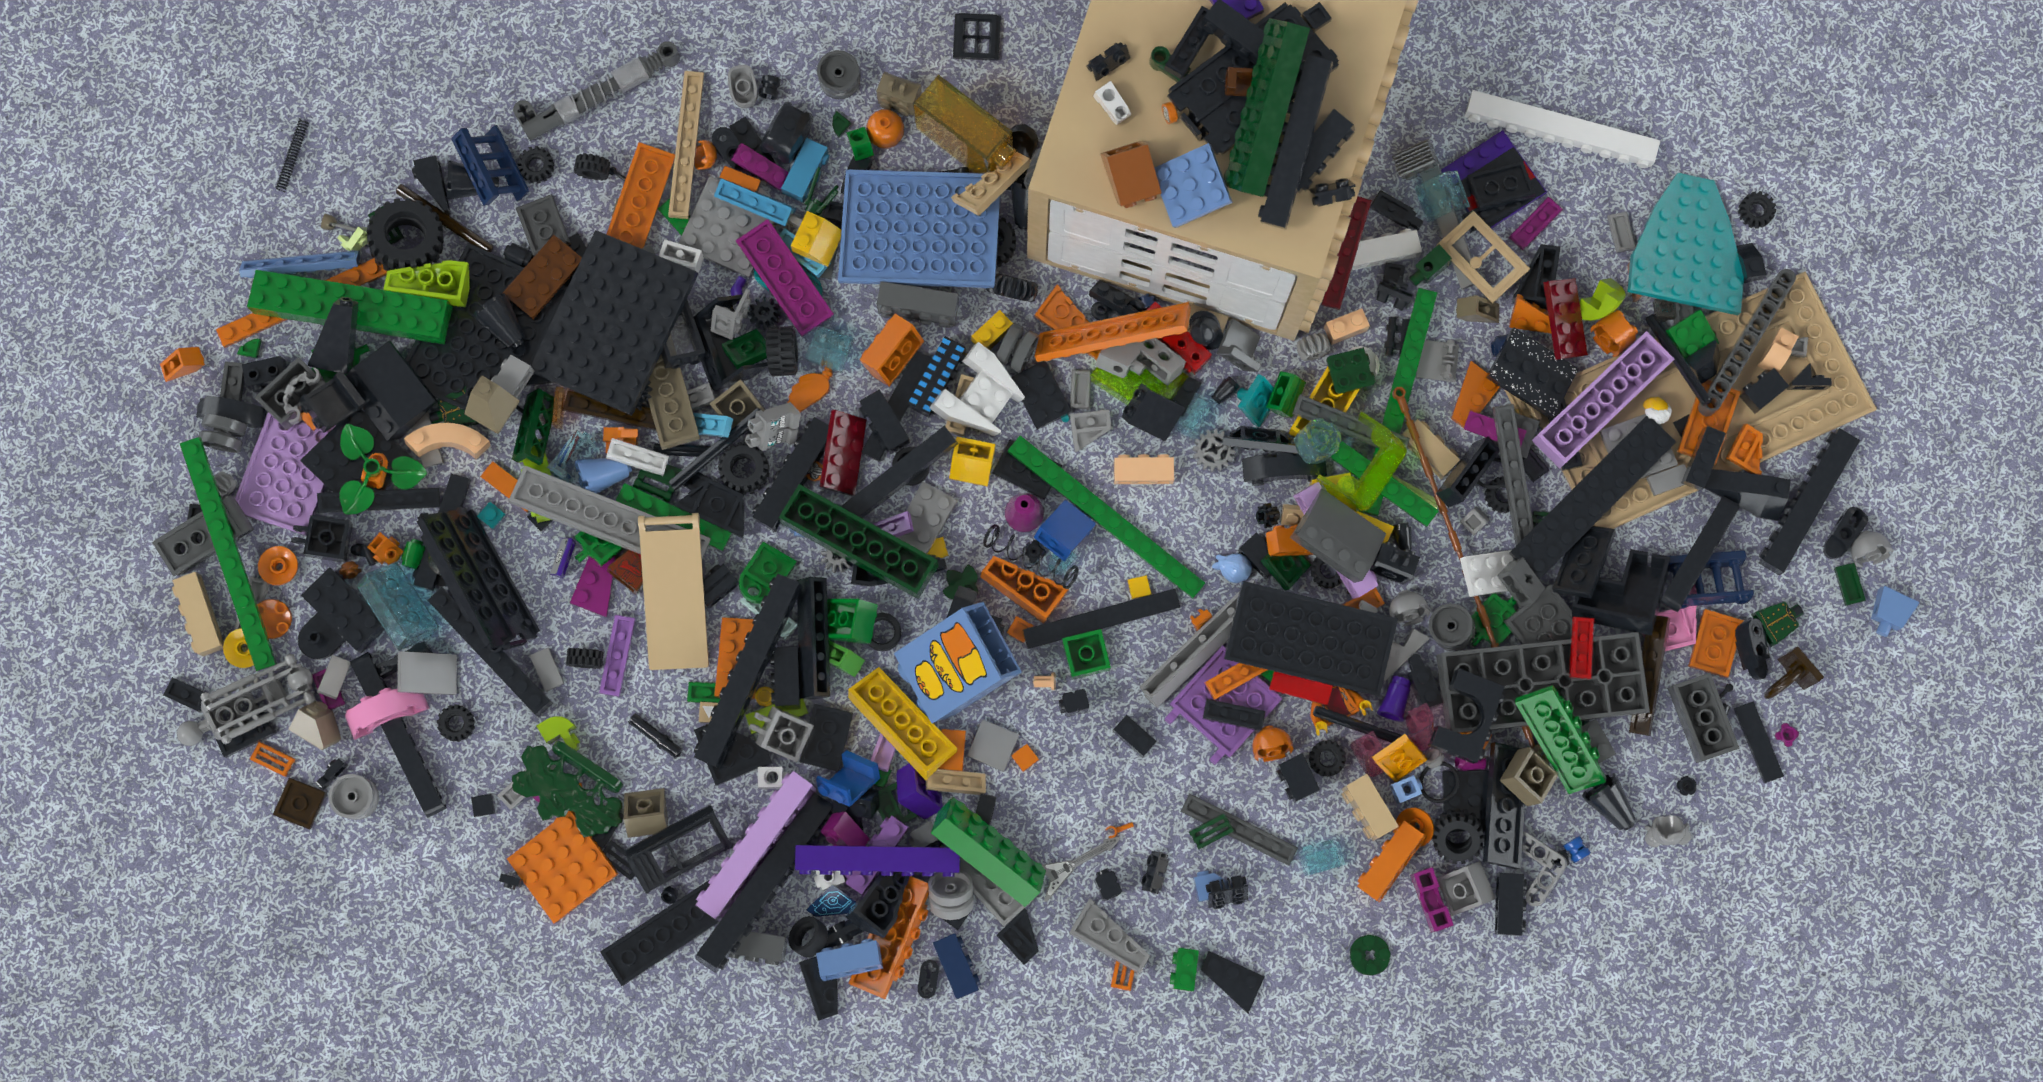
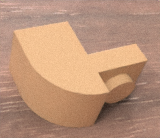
(1779, 350)

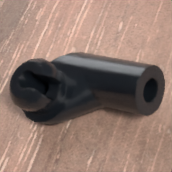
(362, 550)

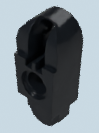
(727, 148)
(1837, 545)
(1752, 648)

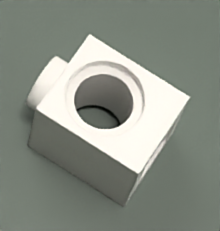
(763, 773)

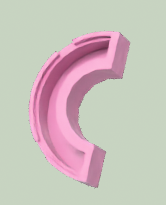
(382, 708)

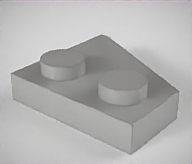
(1088, 427)

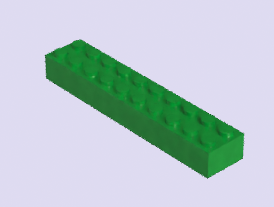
(378, 309)

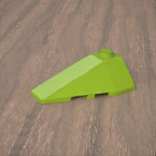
(440, 281)

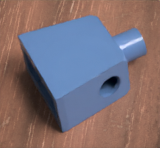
(1892, 610)

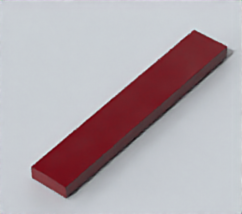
(1335, 293)

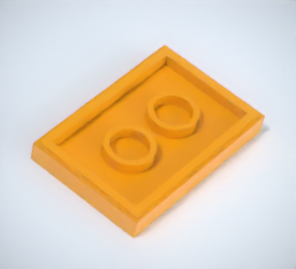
(1400, 758)

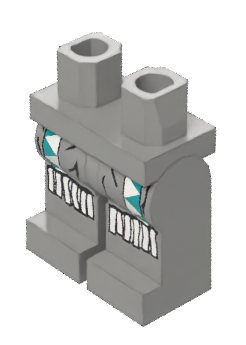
(773, 427)

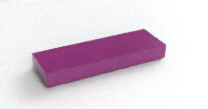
(1535, 223)

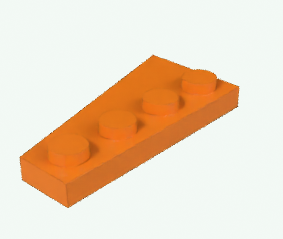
(1060, 313)

